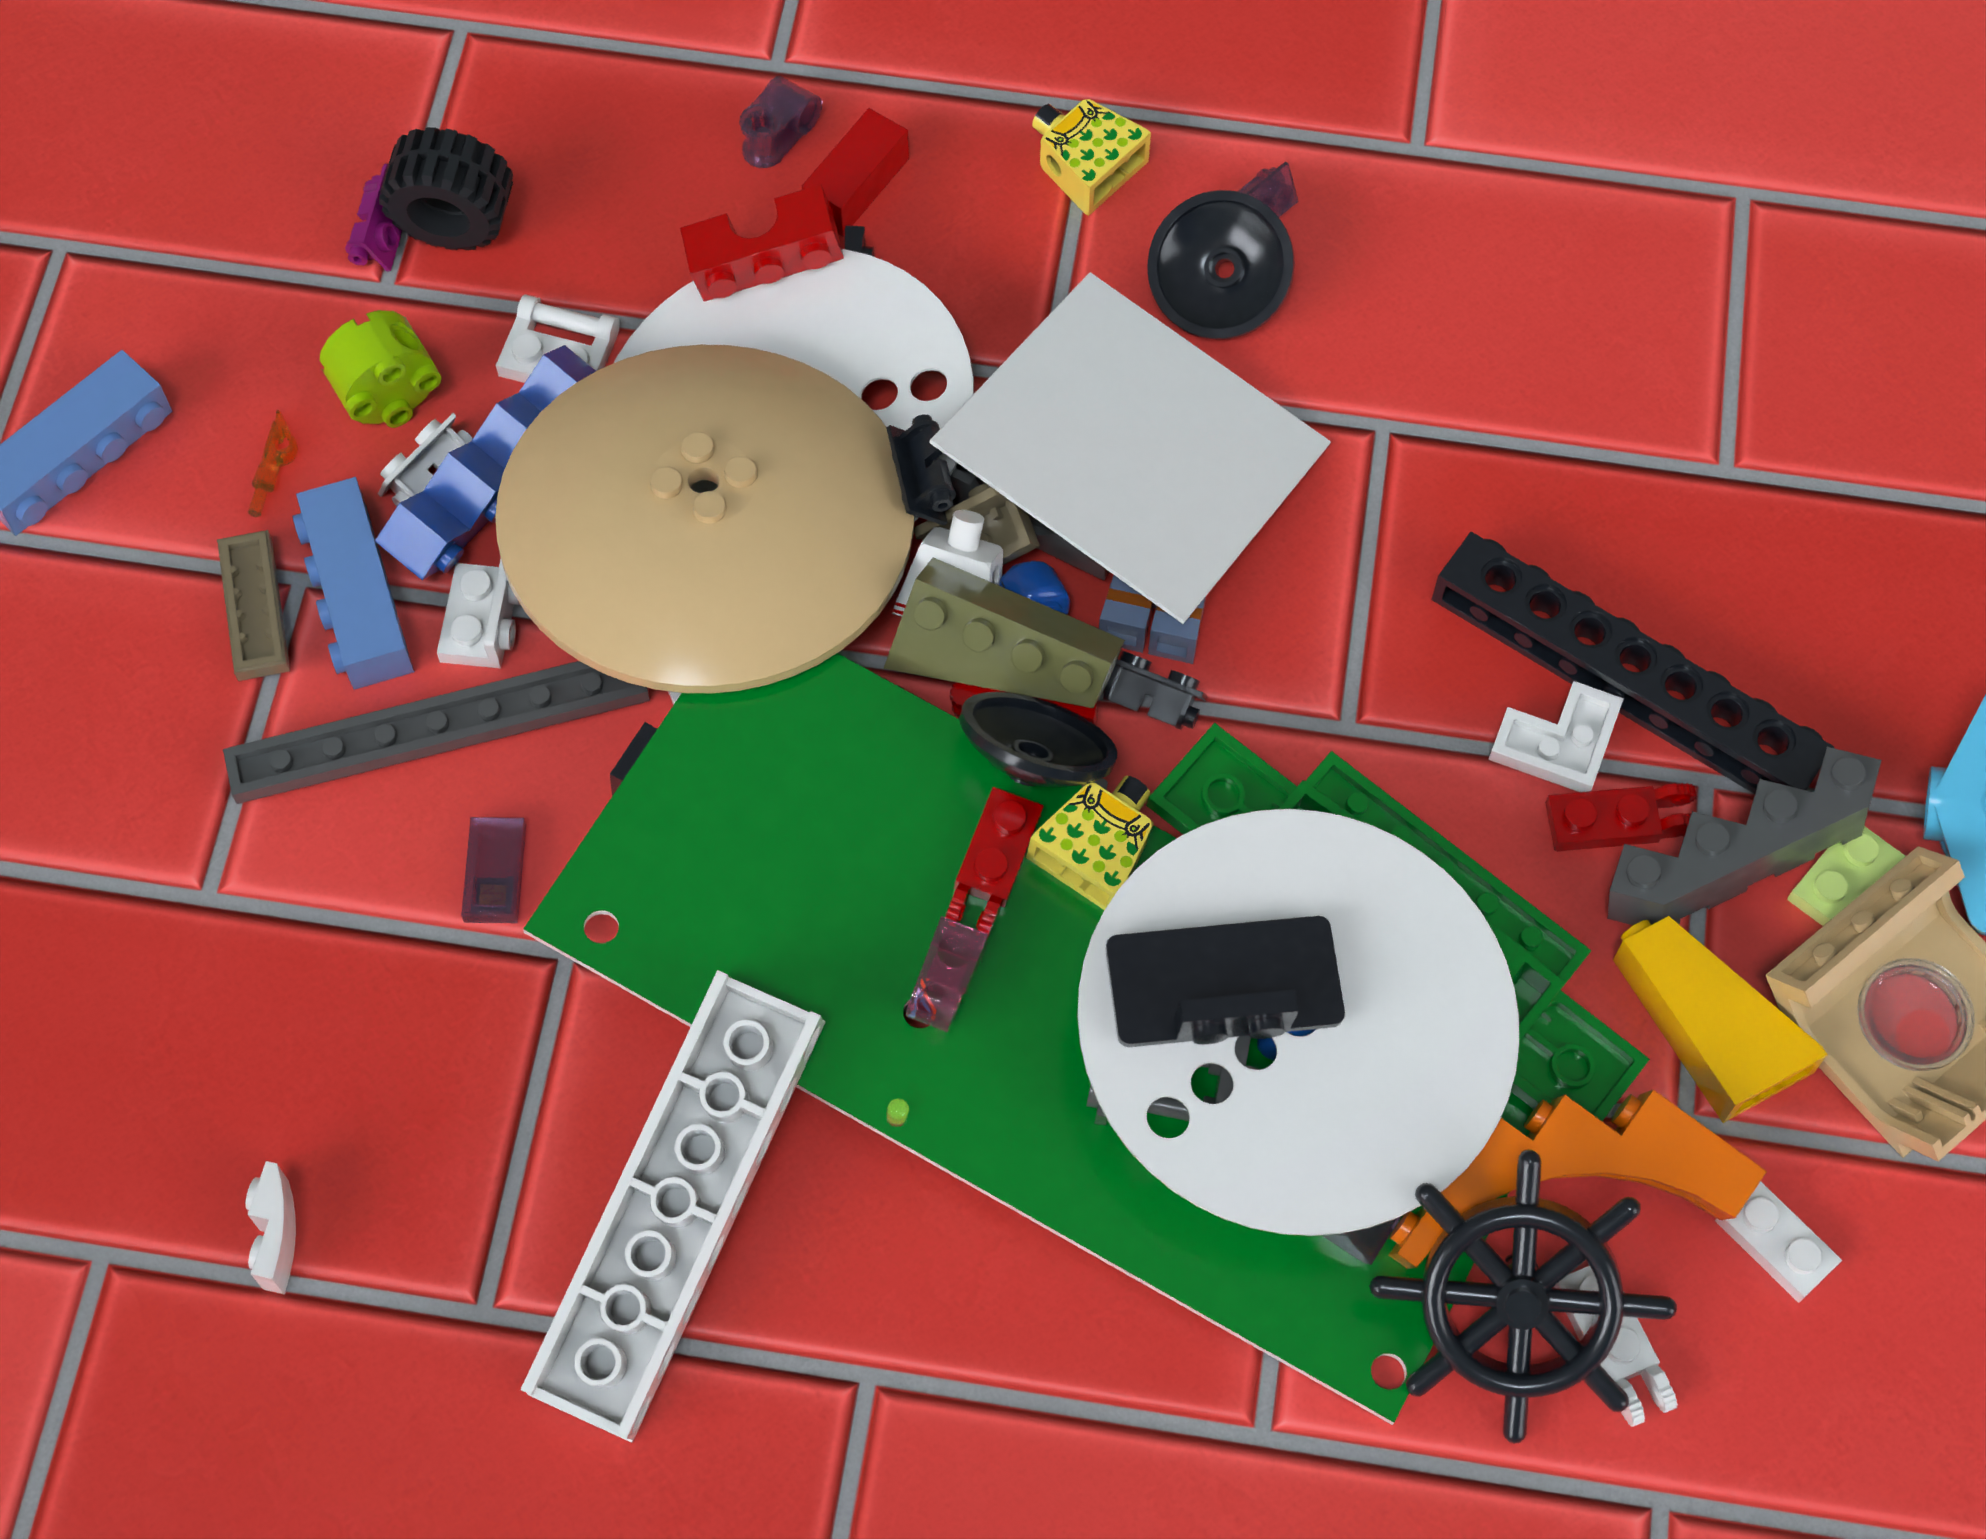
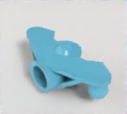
(1958, 815)

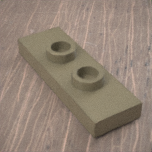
(253, 605)

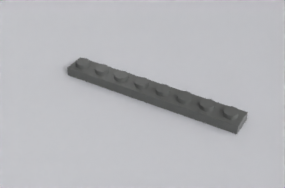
(424, 729)

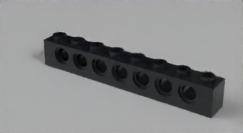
(1554, 645)

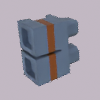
(1128, 617)

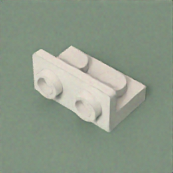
(478, 617)

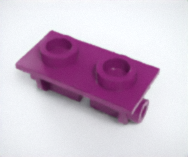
(377, 235)

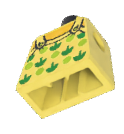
(1090, 151)
(1095, 839)

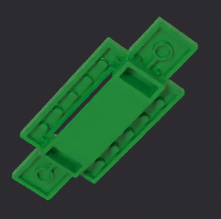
(1559, 1040)

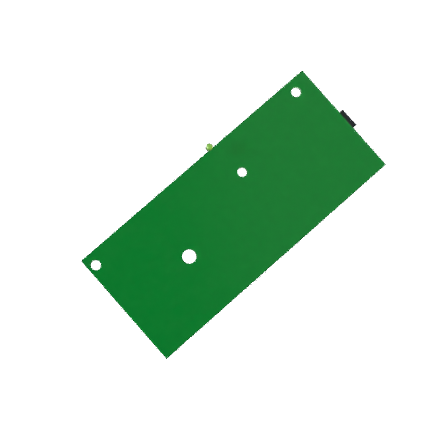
(810, 855)

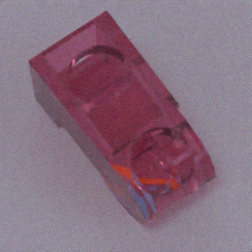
(946, 973)

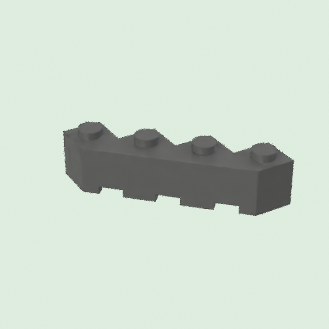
(1727, 857)

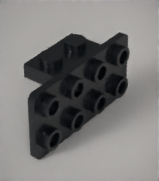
(1224, 981)

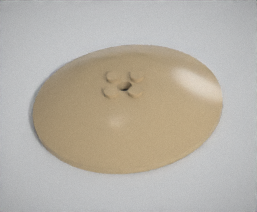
(716, 582)

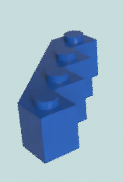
(461, 497)

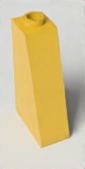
(1714, 1020)

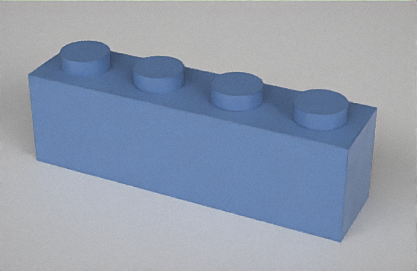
(76, 438)
(353, 584)

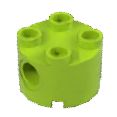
(379, 369)

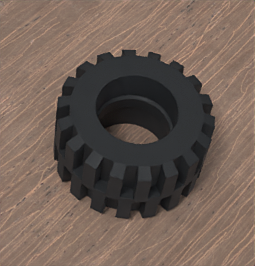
(446, 189)

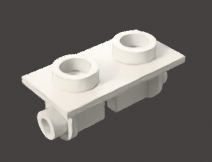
(411, 474)

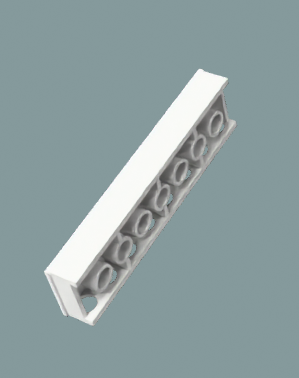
(673, 1207)

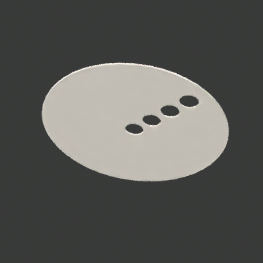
(845, 319)
(1355, 1109)

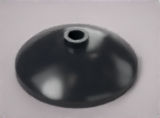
(1193, 246)
(1037, 740)

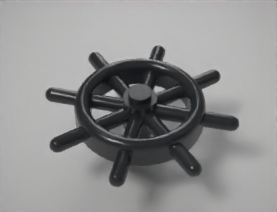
(1522, 1297)

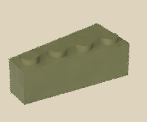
(999, 640)

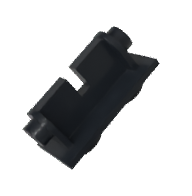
(923, 484)
(1172, 696)

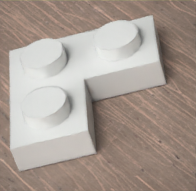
(1563, 751)

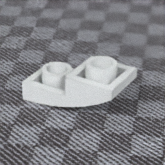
(272, 1212)

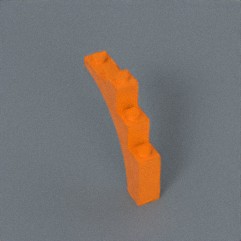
(1650, 1146)

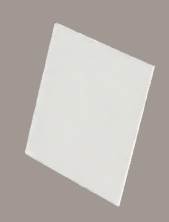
(1132, 446)

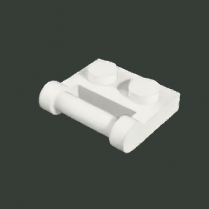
(526, 347)

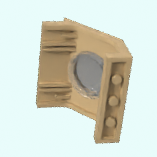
(1898, 1005)

